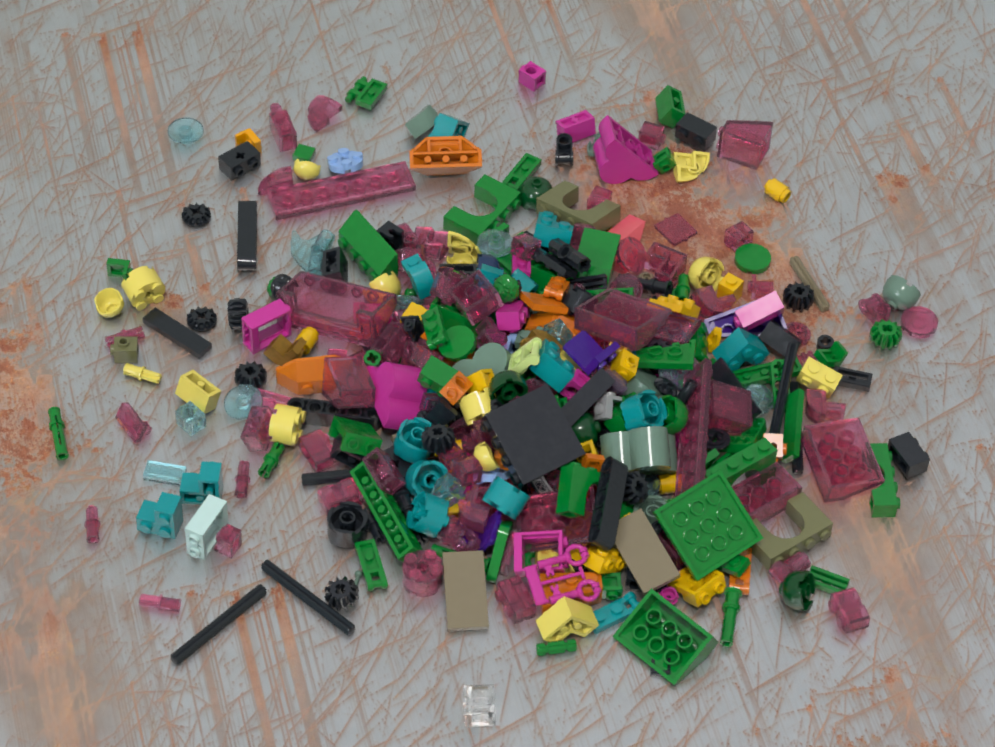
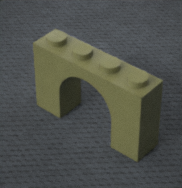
(566, 195)
(813, 525)

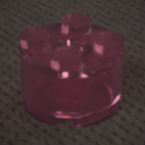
(444, 280)
(422, 573)

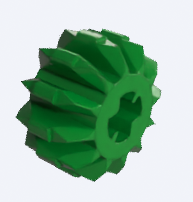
(886, 334)

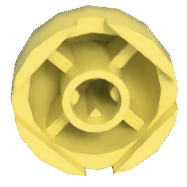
(705, 272)
(387, 283)

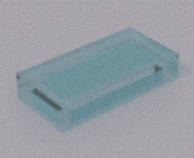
(164, 473)

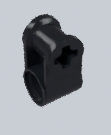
(564, 150)

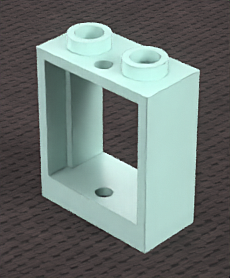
(205, 525)

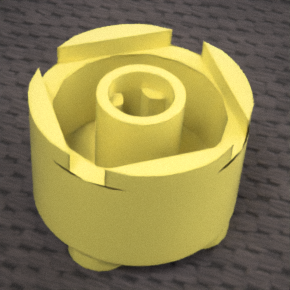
(143, 287)
(475, 405)
(286, 424)

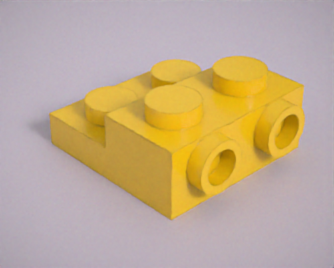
(684, 307)
(601, 560)
(699, 591)

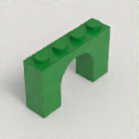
(492, 192)
(747, 461)
(573, 490)

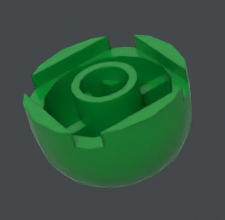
(676, 414)

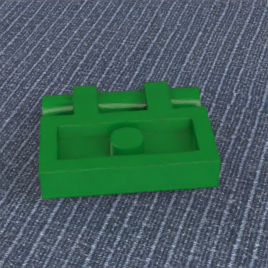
(370, 94)

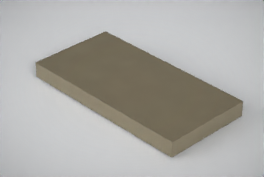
(644, 552)
(465, 590)

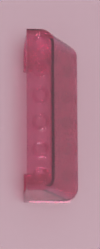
(338, 307)

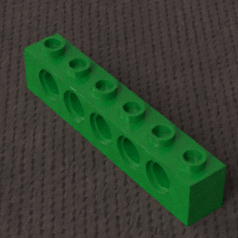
(386, 513)

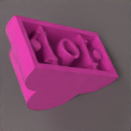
(621, 154)
(396, 393)

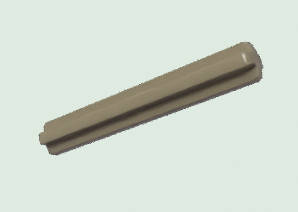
(806, 278)

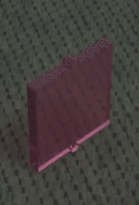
(675, 229)

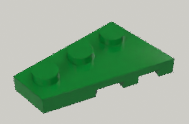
(672, 357)

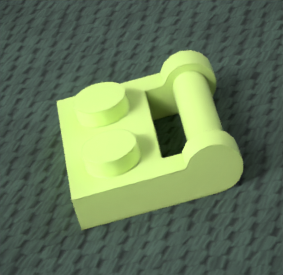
(523, 358)

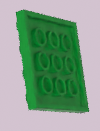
(707, 525)

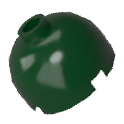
(531, 189)
(507, 386)
(587, 428)
(798, 589)

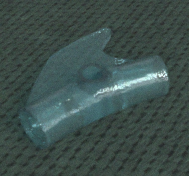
(310, 252)

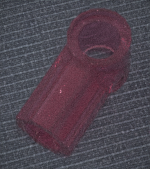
(781, 569)

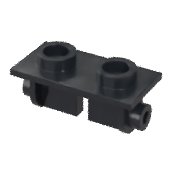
(413, 327)

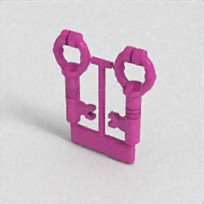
(536, 585)

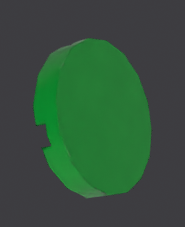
(752, 258)
(460, 343)

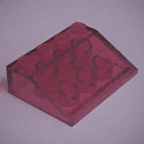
(620, 318)
(841, 458)
(541, 515)

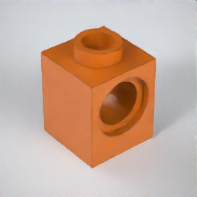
(456, 387)

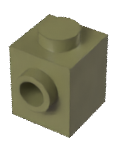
(125, 349)

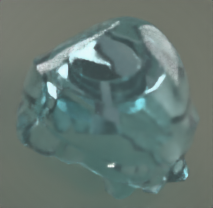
(762, 397)

